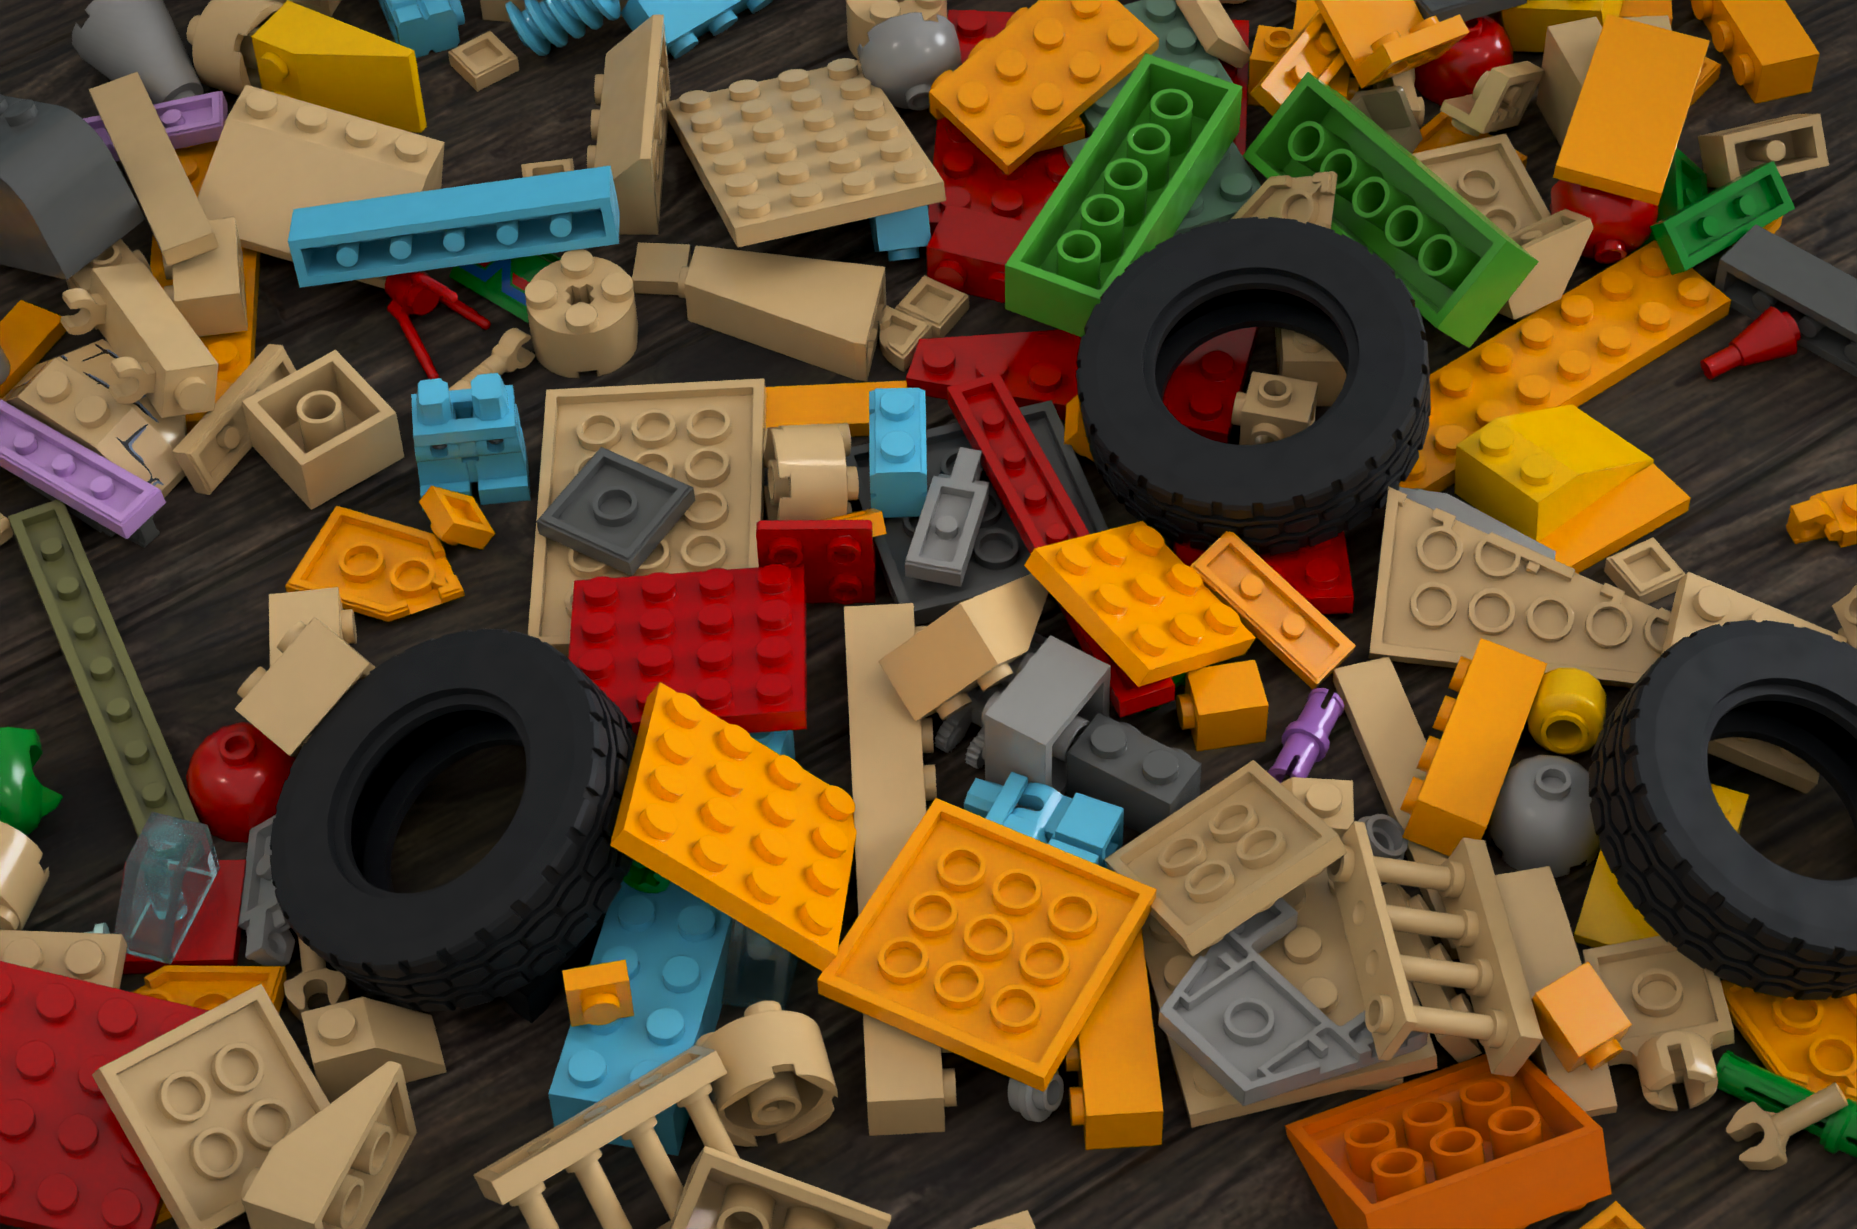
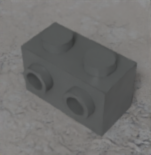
(1132, 772)

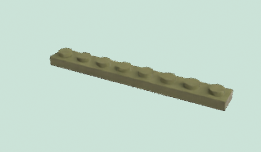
(100, 665)

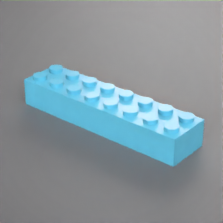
(676, 979)

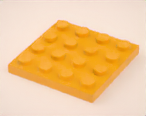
(738, 826)
(988, 943)

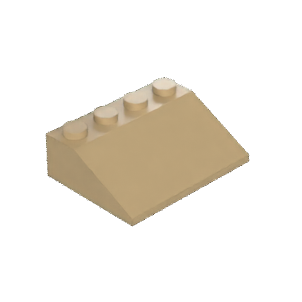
(303, 155)

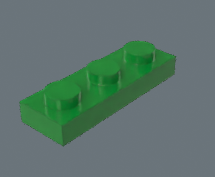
(1722, 217)

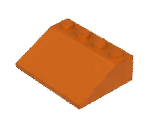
(1455, 1152)

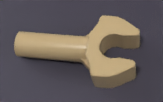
(312, 980)
(1780, 1126)

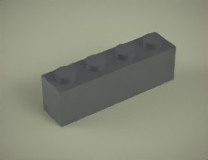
(1821, 298)

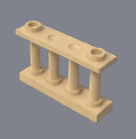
(1475, 924)
(626, 1114)

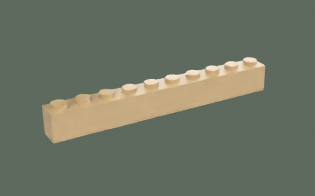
(890, 798)

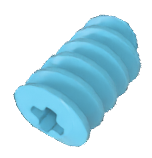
(553, 20)

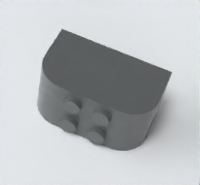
(57, 190)

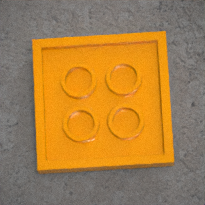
(1140, 602)

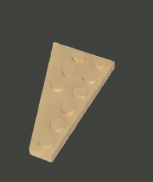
(1456, 584)

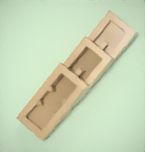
(1546, 954)

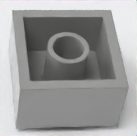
(1043, 714)

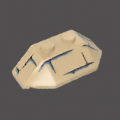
(76, 401)

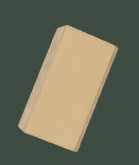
(742, 1195)

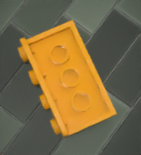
(1039, 75)

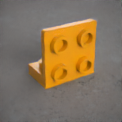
(1387, 36)

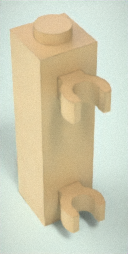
(149, 338)

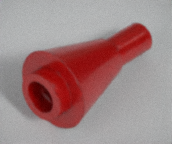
(1765, 339)

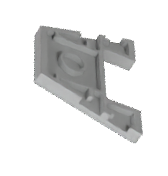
(1255, 1026)

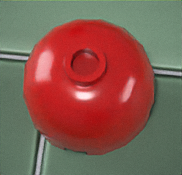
(1465, 62)
(1617, 221)
(236, 780)

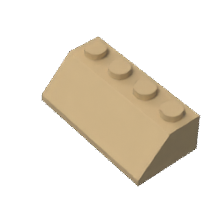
(634, 124)

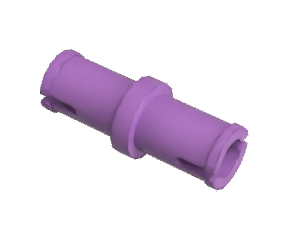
(1307, 738)

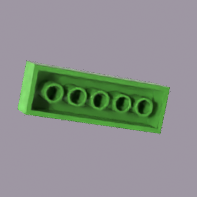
(1123, 191)
(1396, 207)

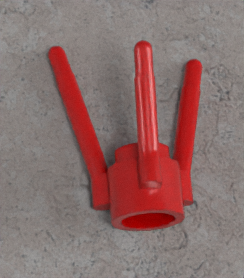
(419, 295)

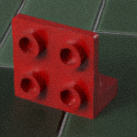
(834, 553)

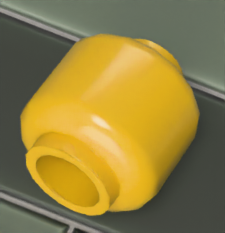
(1567, 711)

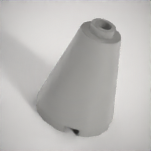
(137, 38)

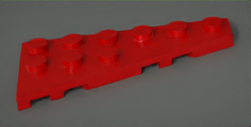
(1044, 368)

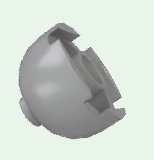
(909, 56)
(1544, 816)

